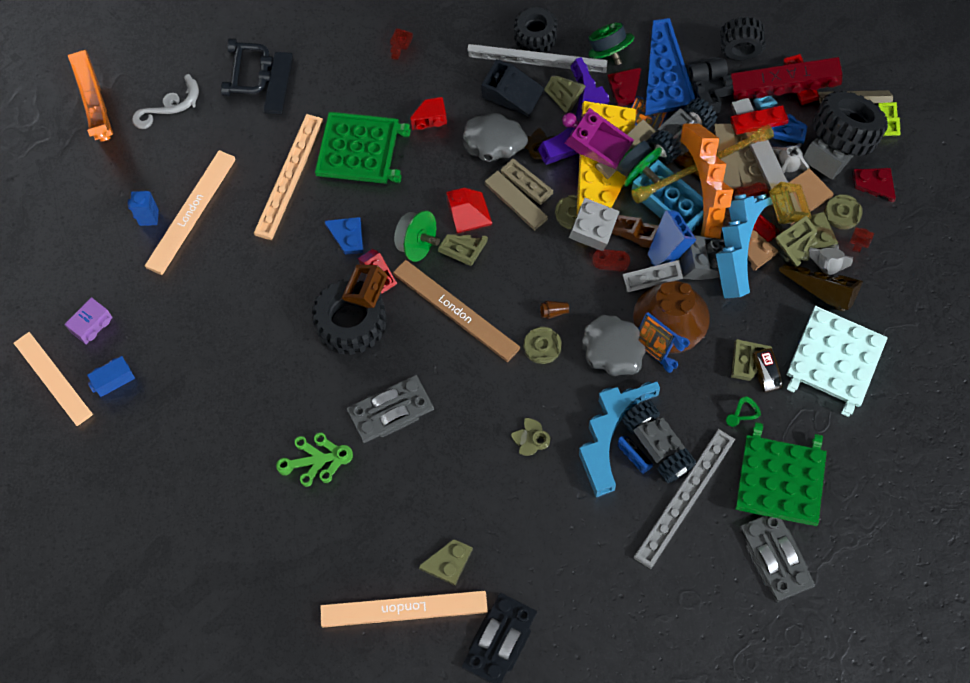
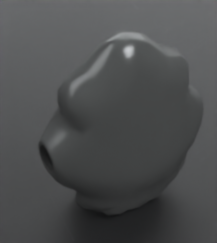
(493, 137)
(613, 346)

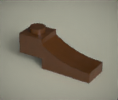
(635, 230)

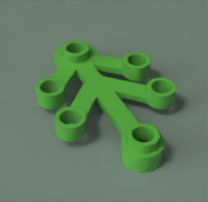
(317, 459)

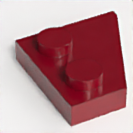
(624, 86)
(875, 182)

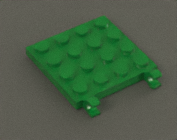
(359, 148)
(781, 478)

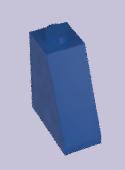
(671, 239)

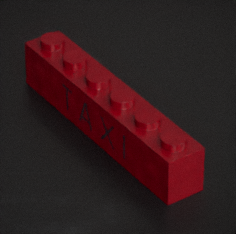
(787, 79)

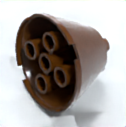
(677, 308)

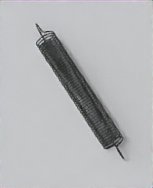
(776, 227)

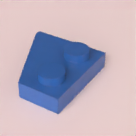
(792, 132)
(347, 234)

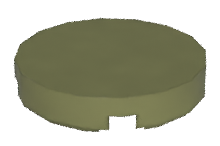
(843, 212)
(564, 213)
(542, 345)

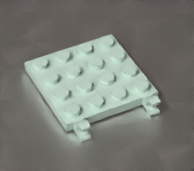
(836, 358)

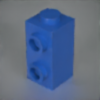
(143, 208)
(110, 376)

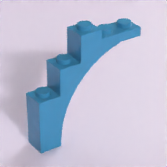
(733, 258)
(596, 455)

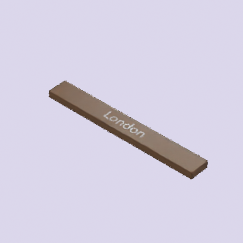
(457, 311)

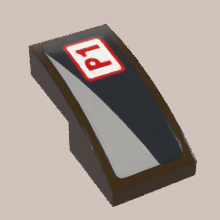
(768, 369)

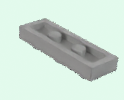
(653, 276)

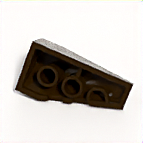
(835, 291)

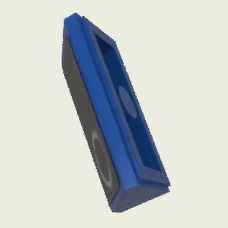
(635, 455)

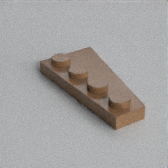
(759, 249)

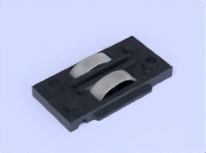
(499, 639)

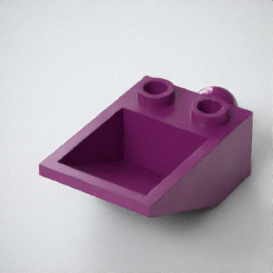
(602, 140)

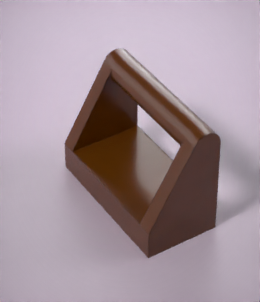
(371, 288)

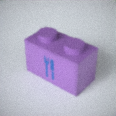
(88, 321)

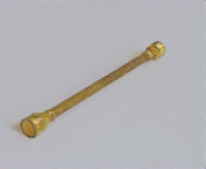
(644, 192)

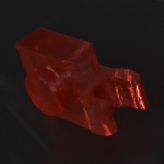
(400, 40)
(861, 238)

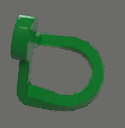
(734, 419)

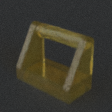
(783, 203)

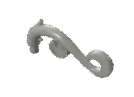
(193, 91)

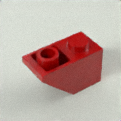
(429, 114)
(374, 258)

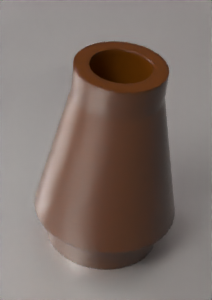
(552, 309)

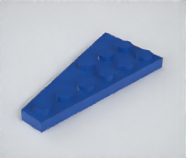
(667, 76)

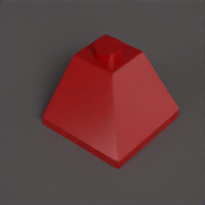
(468, 209)

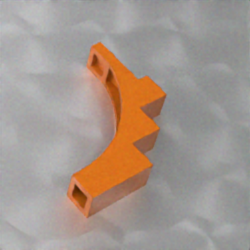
(90, 92)
(711, 170)

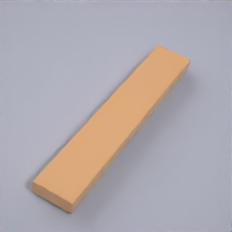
(53, 379)

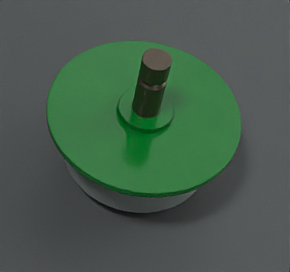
(416, 234)

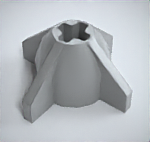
(790, 158)
(830, 259)

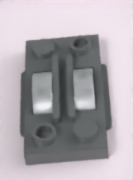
(390, 409)
(777, 557)

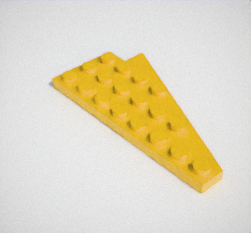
(591, 181)

